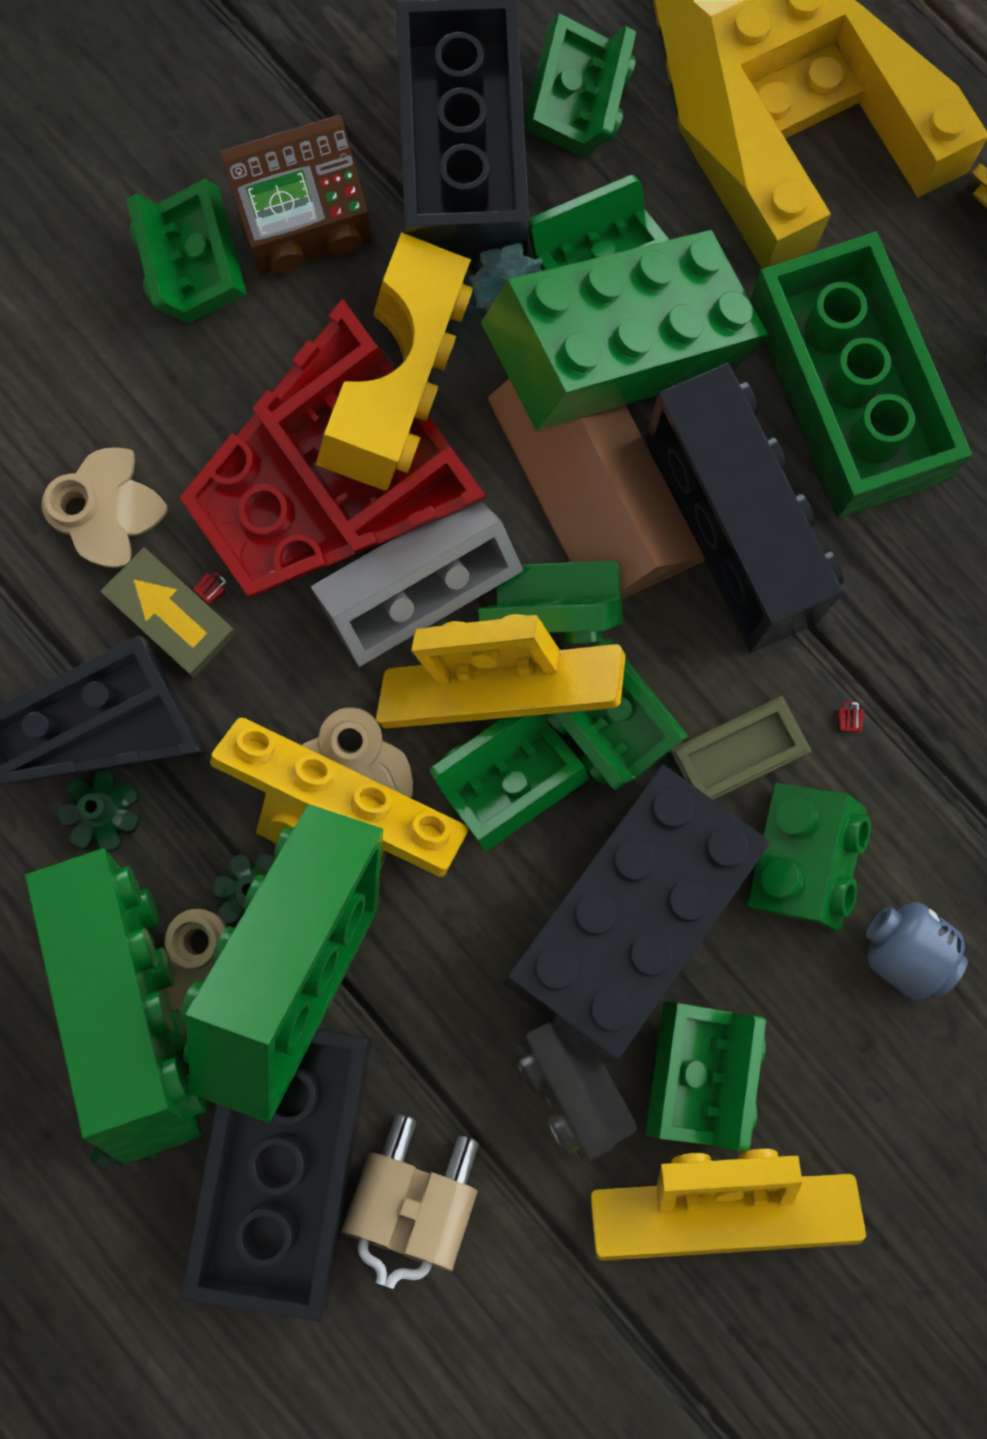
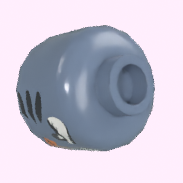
(916, 951)

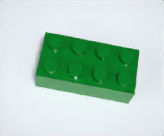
(620, 327)
(858, 375)
(282, 962)
(114, 1007)

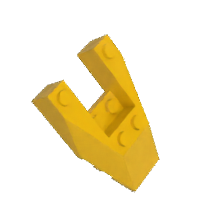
(775, 67)

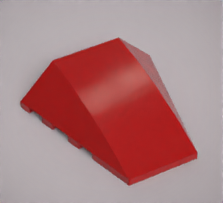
(284, 515)

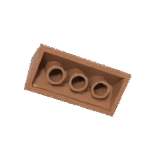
(600, 491)

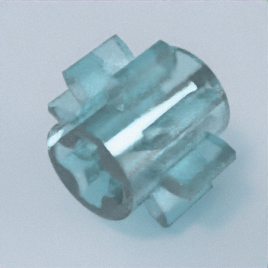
(497, 269)

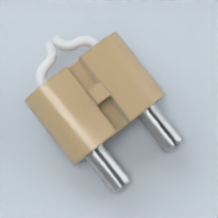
(410, 1208)

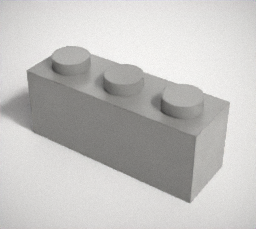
(416, 580)

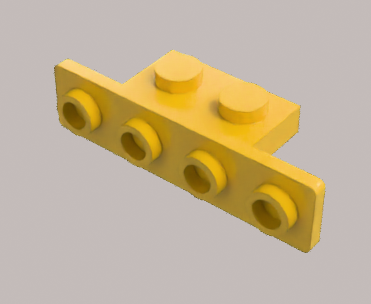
(497, 673)
(299, 777)
(727, 1209)

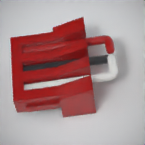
(210, 589)
(849, 719)

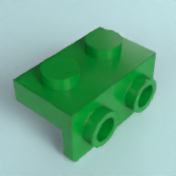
(579, 85)
(594, 225)
(186, 251)
(565, 596)
(625, 739)
(507, 776)
(810, 856)
(706, 1076)

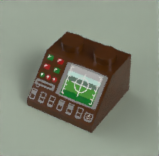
(298, 195)

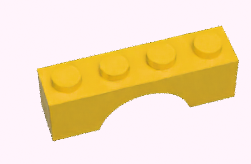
(373, 418)

